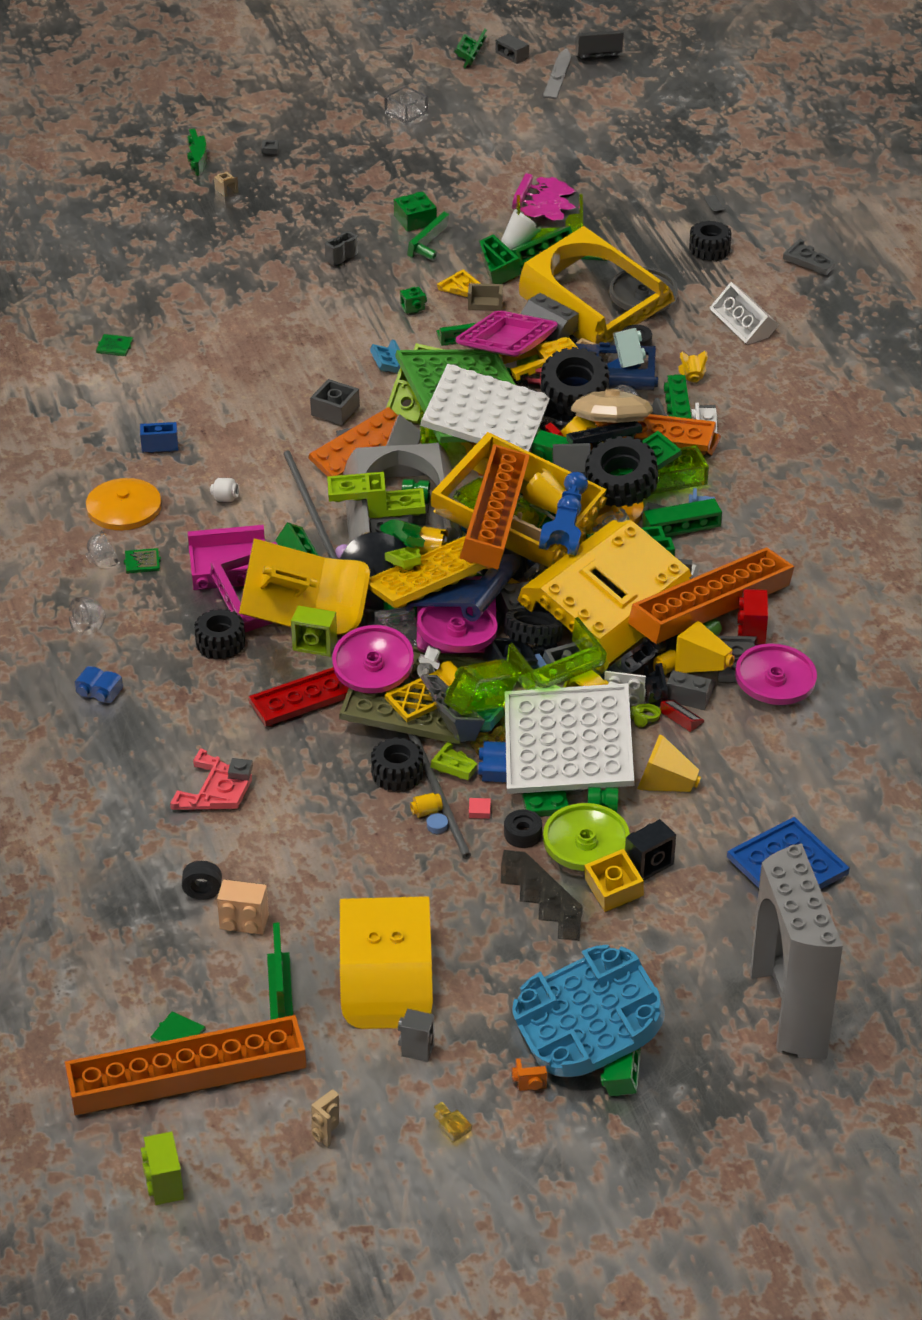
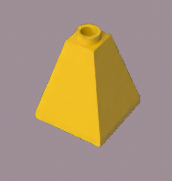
(701, 651)
(668, 770)

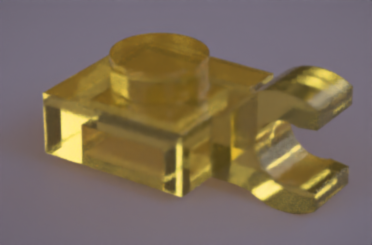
(496, 736)
(453, 1123)

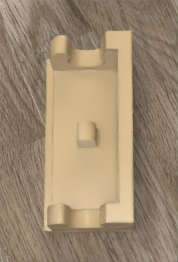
(525, 528)

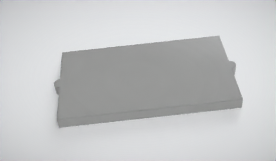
(403, 433)

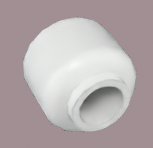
(224, 490)

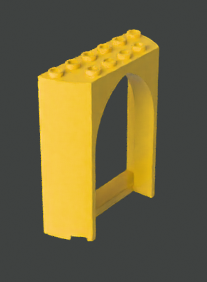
(539, 273)
(477, 460)

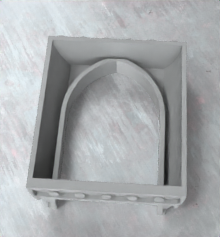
(397, 462)
(799, 949)

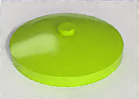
(583, 834)

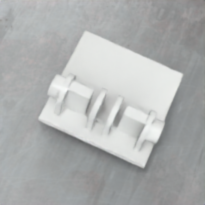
(635, 683)

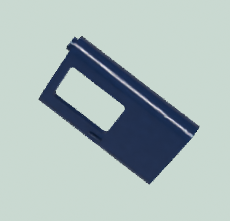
(636, 378)
(473, 593)

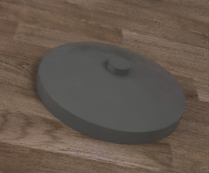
(629, 291)

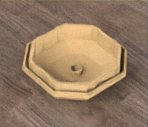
(612, 407)

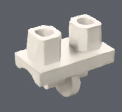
(428, 661)

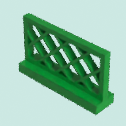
(279, 979)

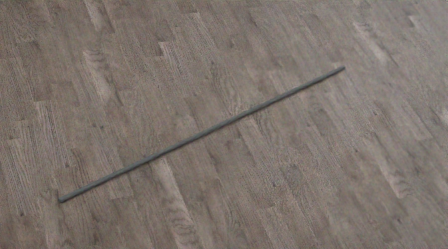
(331, 553)

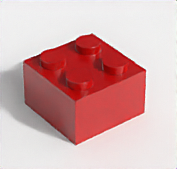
(753, 615)

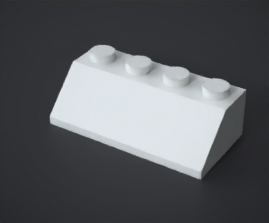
(743, 315)

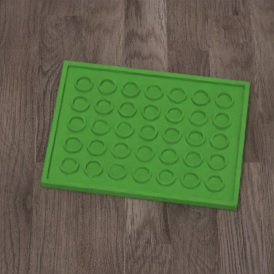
(425, 368)

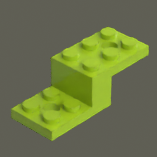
(403, 391)
(380, 502)

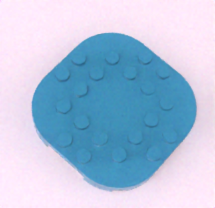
(589, 1011)

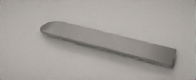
(557, 75)

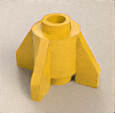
(693, 366)

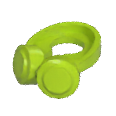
(640, 718)

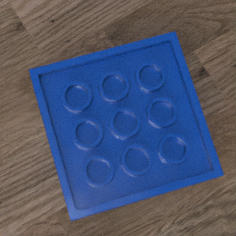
(751, 854)

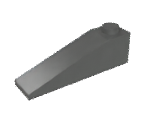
(463, 727)

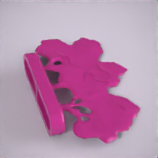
(547, 201)

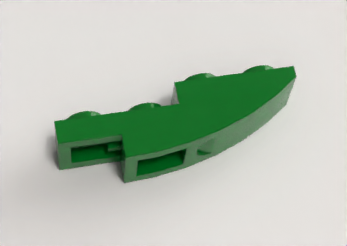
(197, 152)
(404, 531)

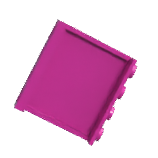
(216, 544)

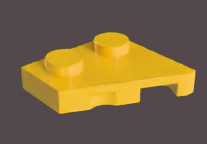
(457, 283)

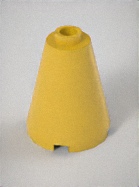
(544, 491)

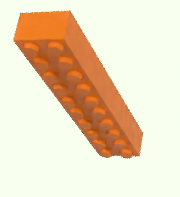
(495, 507)
(708, 595)
(185, 1064)

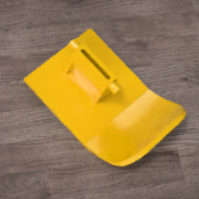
(288, 578)
(384, 960)

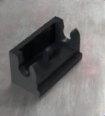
(655, 685)

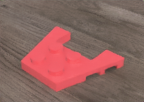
(217, 791)

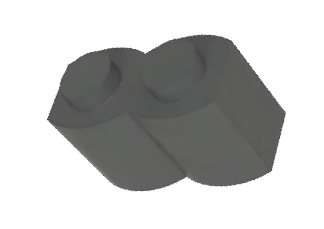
(341, 248)

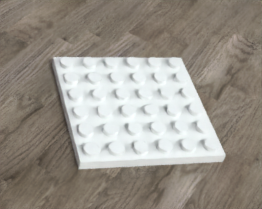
(475, 404)
(568, 738)

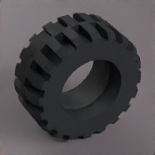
(572, 363)
(623, 454)

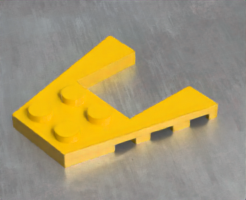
(544, 351)

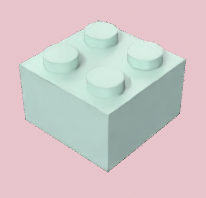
(629, 348)

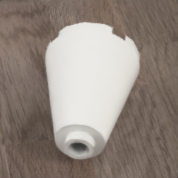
(519, 230)

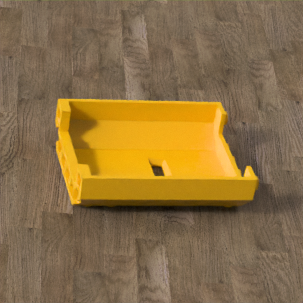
(628, 561)

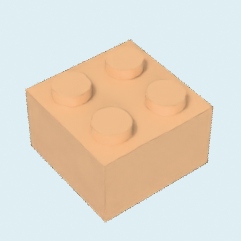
(242, 907)

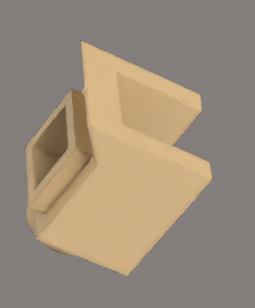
(223, 180)

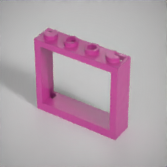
(222, 582)

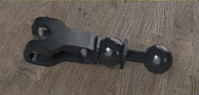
(639, 656)

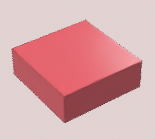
(479, 808)

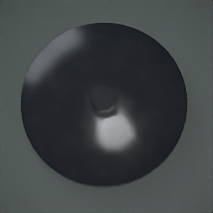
(371, 550)

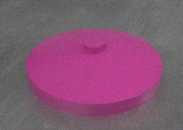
(451, 632)
(373, 659)
(776, 674)

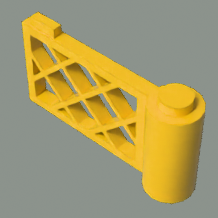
(445, 672)

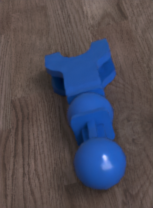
(563, 528)

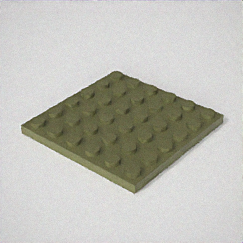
(375, 711)

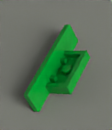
(469, 47)

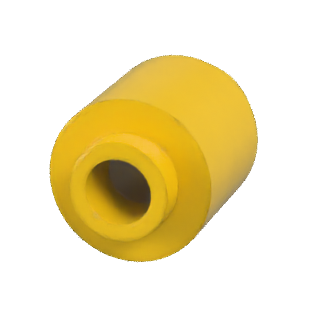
(668, 661)
(426, 804)

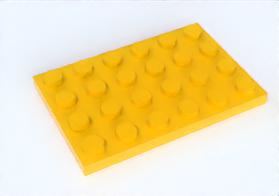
(437, 569)

